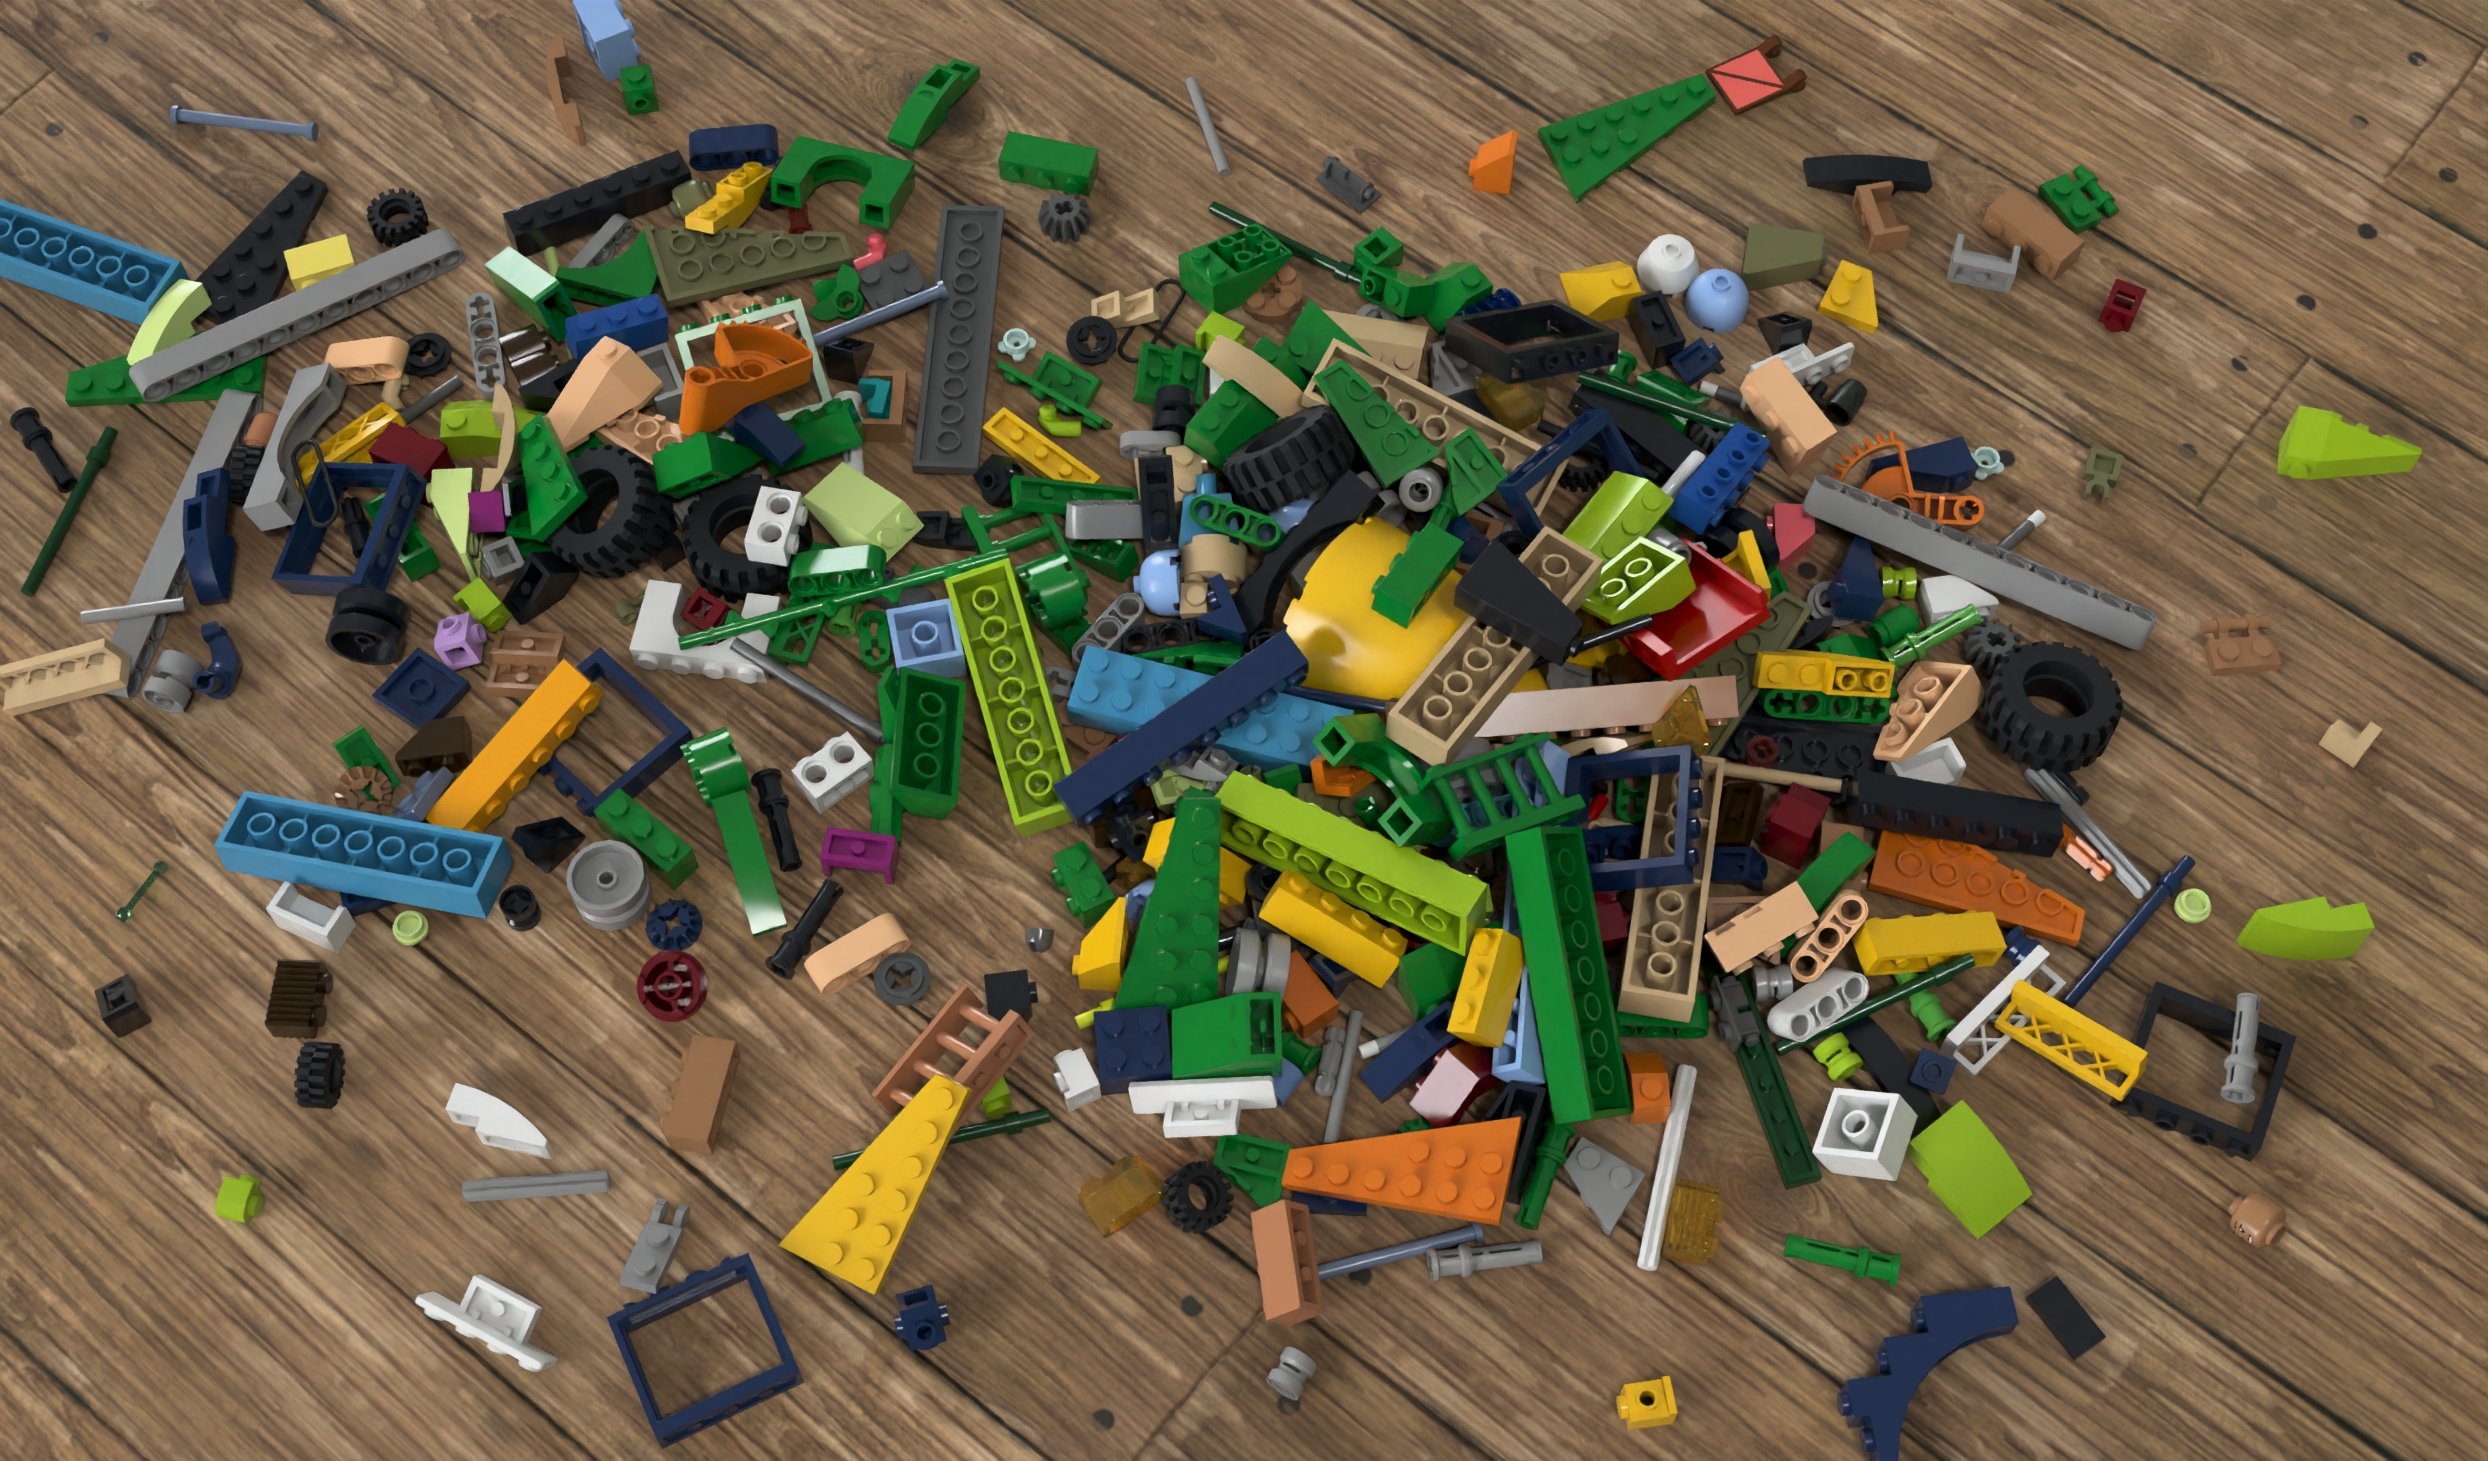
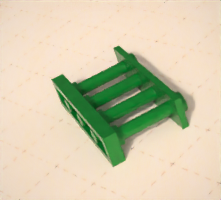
(979, 525)
(1474, 841)

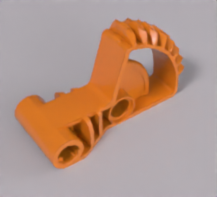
(746, 374)
(1896, 484)

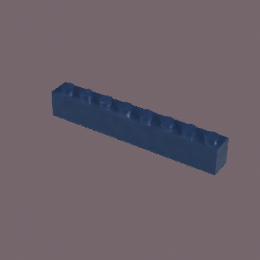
(1182, 729)

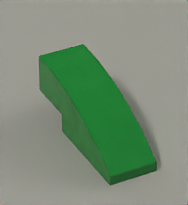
(416, 554)

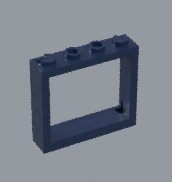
(1590, 424)
(384, 541)
(646, 769)
(1652, 871)
(728, 1402)

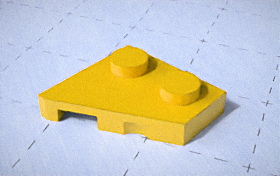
(1851, 298)

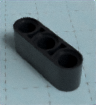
(1155, 635)

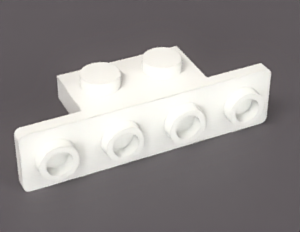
(1807, 367)
(1202, 1105)
(494, 1316)

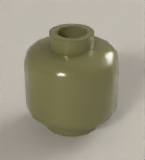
(690, 196)

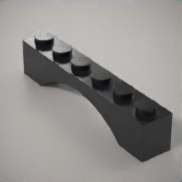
(1345, 504)

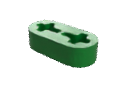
(868, 642)

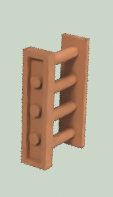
(983, 1064)

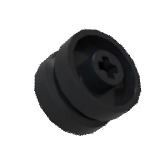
(1724, 537)
(368, 626)

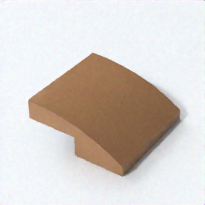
(522, 662)

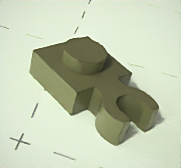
(2102, 472)

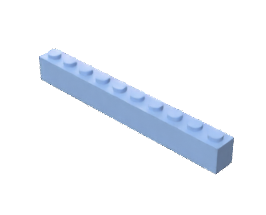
(1521, 1050)

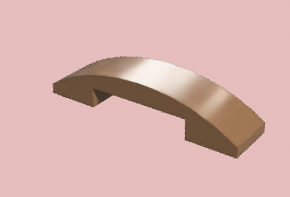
(559, 67)

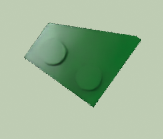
(1471, 471)
(1253, 1165)

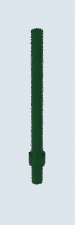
(1342, 270)
(1662, 403)
(97, 459)
(1938, 975)
(1012, 1123)

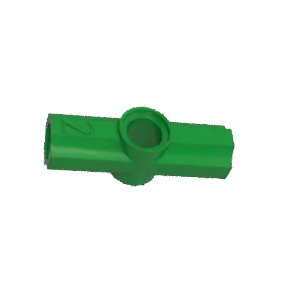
(885, 808)

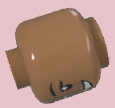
(2258, 1220)

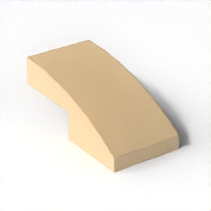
(1129, 310)

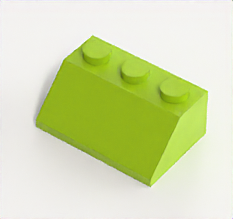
(1618, 515)

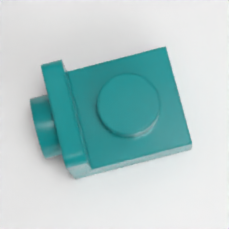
(877, 395)

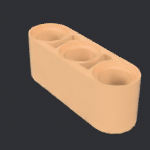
(368, 359)
(1825, 952)
(856, 954)

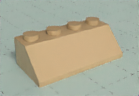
(1387, 341)

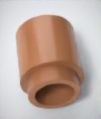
(261, 429)

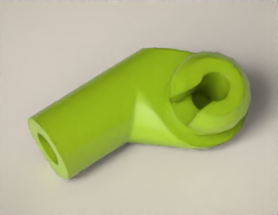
(1055, 425)

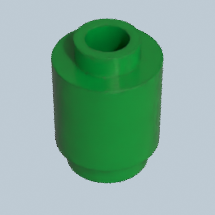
(1893, 625)

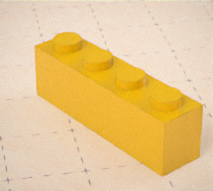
(1333, 928)
(1918, 943)

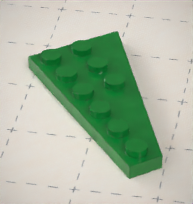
(1179, 930)

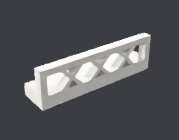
(1990, 1006)

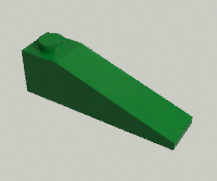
(1204, 658)
(1431, 976)

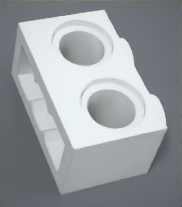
(769, 525)
(839, 777)

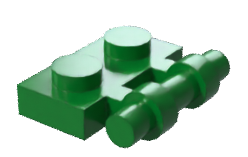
(2072, 206)

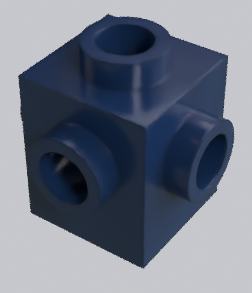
(921, 1318)

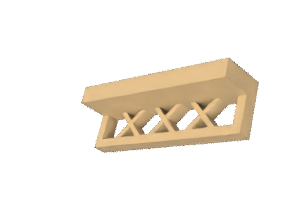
(63, 679)

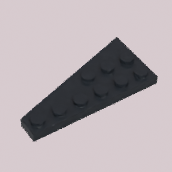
(254, 264)
(1811, 748)

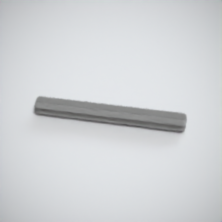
(2090, 832)

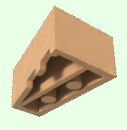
(1788, 414)
(1761, 929)

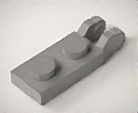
(655, 1249)

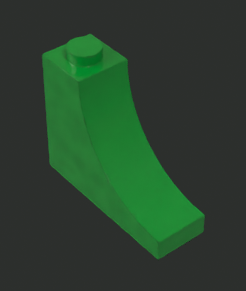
(614, 282)

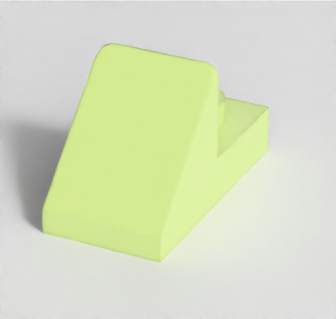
(1171, 787)

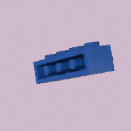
(1720, 478)

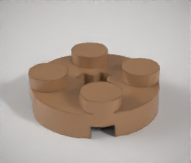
(1284, 302)

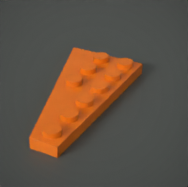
(1969, 878)
(1434, 1171)

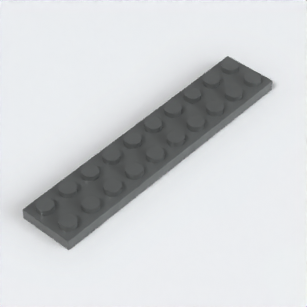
(959, 341)

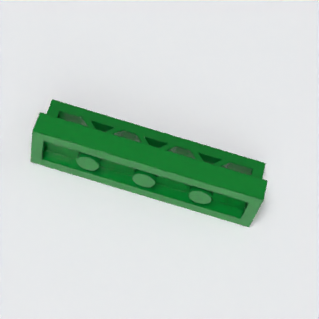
(789, 632)

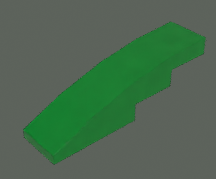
(749, 863)

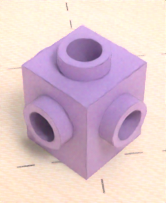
(460, 641)

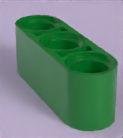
(1226, 511)
(837, 570)
(1644, 1026)

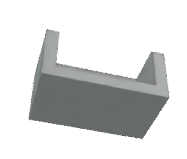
(1982, 269)
(669, 397)

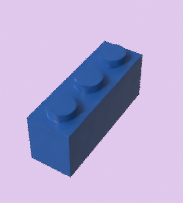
(632, 323)

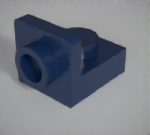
(1697, 361)
(1739, 866)
(1932, 1071)

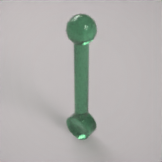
(124, 913)

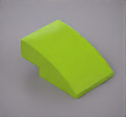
(2308, 930)
(1969, 1169)

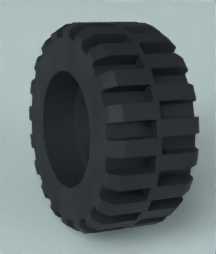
(1289, 459)
(712, 519)
(633, 528)
(2040, 737)

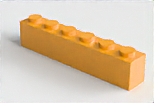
(517, 751)

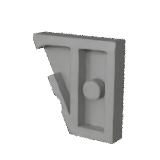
(1603, 1181)

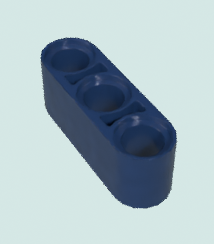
(733, 147)

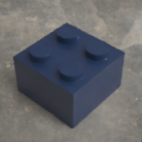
(1132, 1047)

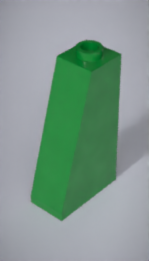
(532, 290)

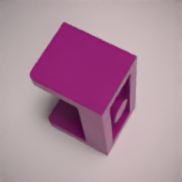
(487, 511)
(860, 852)

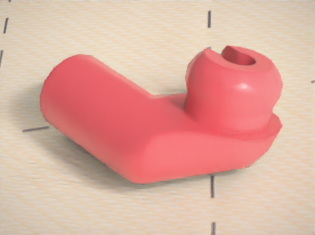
(875, 252)

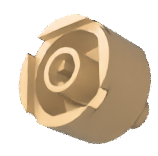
(1213, 555)

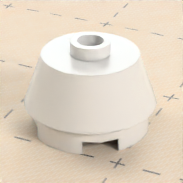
(1668, 265)

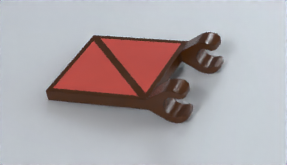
(1752, 79)

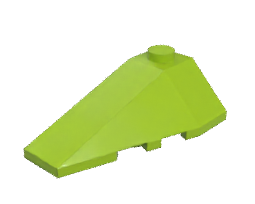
(471, 429)
(2326, 447)

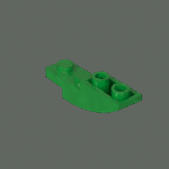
(929, 102)

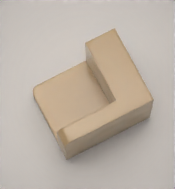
(2347, 742)

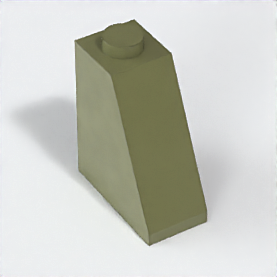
(1781, 256)

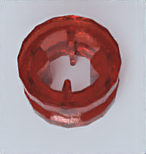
(1771, 752)

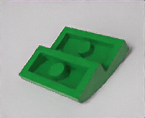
(1164, 367)

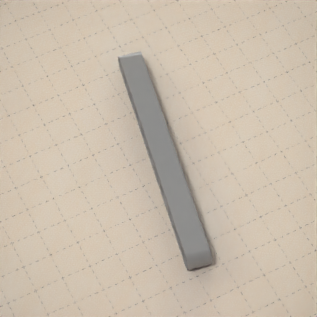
(295, 315)
(1979, 562)
(166, 567)

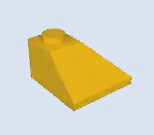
(1601, 290)
(1104, 951)

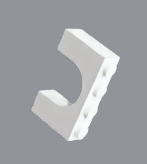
(657, 631)

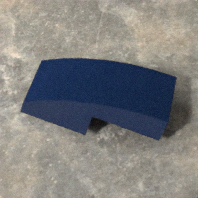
(1613, 843)

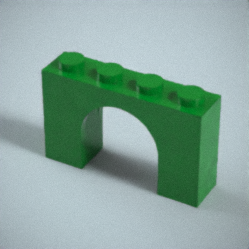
(814, 162)
(1362, 742)

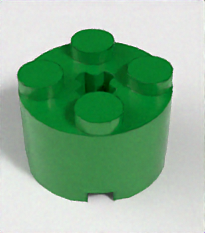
(1054, 591)
(715, 765)

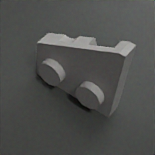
(1449, 372)

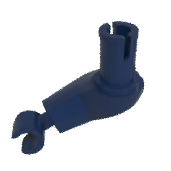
(225, 666)

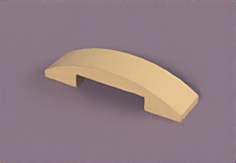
(1254, 374)
(509, 447)

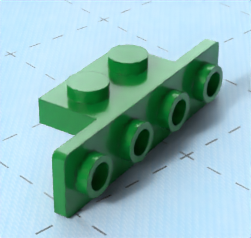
(1064, 382)

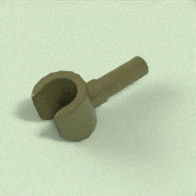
(626, 609)

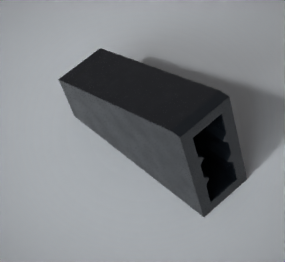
(1517, 604)

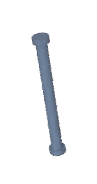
(180, 115)
(881, 314)
(1402, 1251)

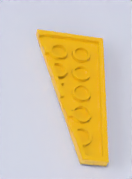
(872, 1205)

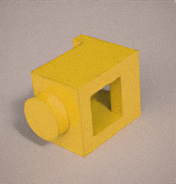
(1638, 1415)

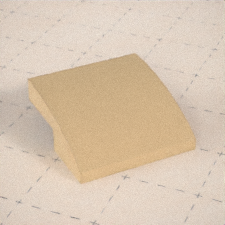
(1608, 743)

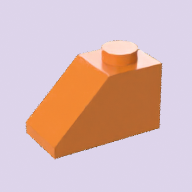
(1495, 164)
(1306, 1000)
(1647, 1087)

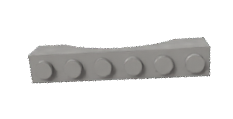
(309, 402)

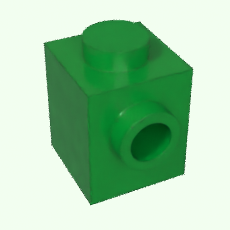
(639, 89)

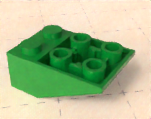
(1231, 267)
(699, 463)
(1228, 1037)

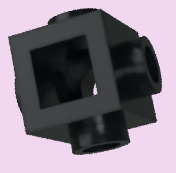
(995, 479)
(1130, 829)

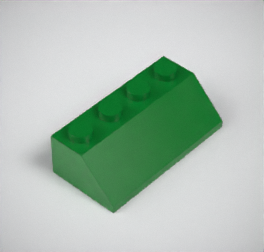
(1234, 413)
(927, 743)

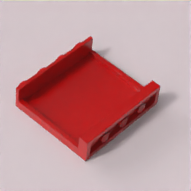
(1701, 624)

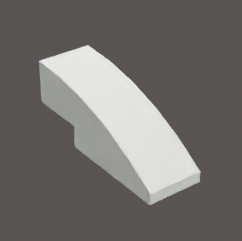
(496, 1122)

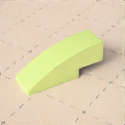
(170, 319)

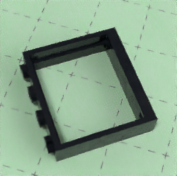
(1481, 337)
(2218, 1022)

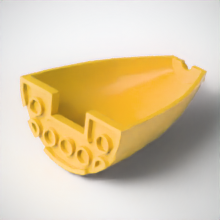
(1353, 645)

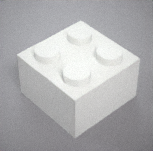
(1865, 1133)

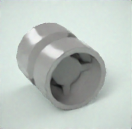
(172, 681)

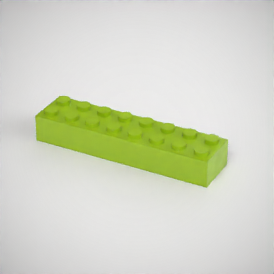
(1013, 693)
(1352, 862)

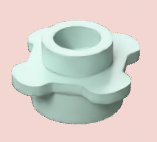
(1016, 337)
(1991, 458)

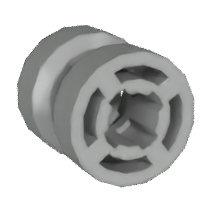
(1771, 982)
(1291, 1373)

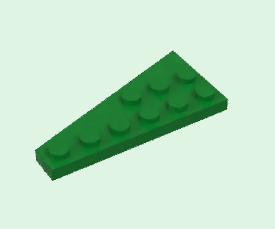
(1615, 136)
(111, 384)

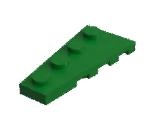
(1312, 336)
(1374, 426)
(550, 478)

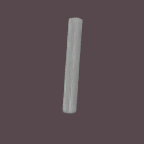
(536, 1186)

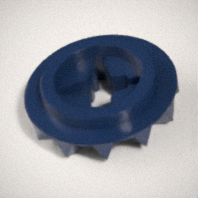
(679, 937)

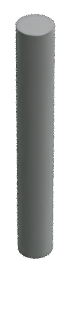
(133, 610)

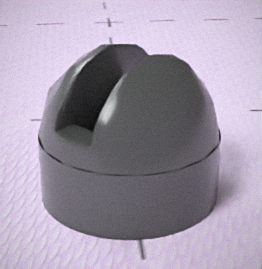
(1039, 939)

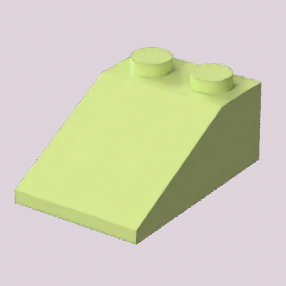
(451, 507)
(861, 511)

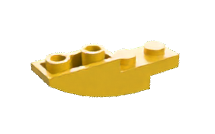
(734, 202)
(1823, 672)

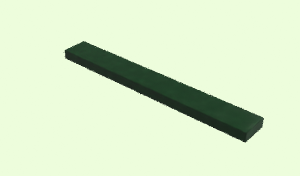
(1769, 1092)

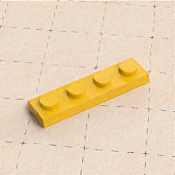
(1035, 449)

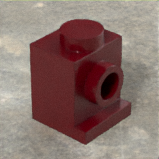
(2118, 312)
(705, 610)

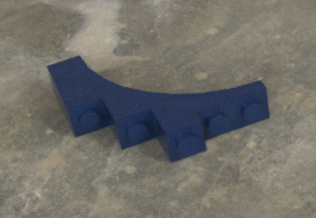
(1944, 1326)

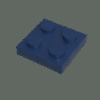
(421, 690)

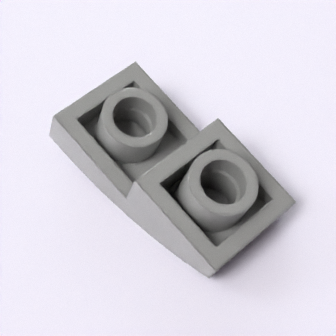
(1210, 766)

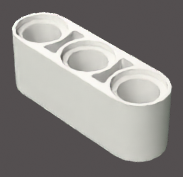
(1818, 1004)

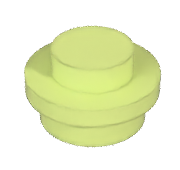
(2193, 905)
(410, 928)

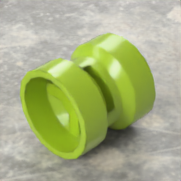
(1898, 582)
(1838, 1057)

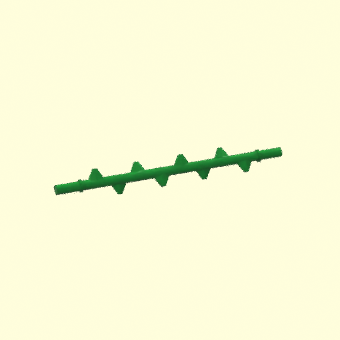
(796, 609)

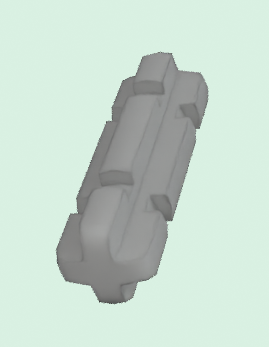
(1330, 1061)

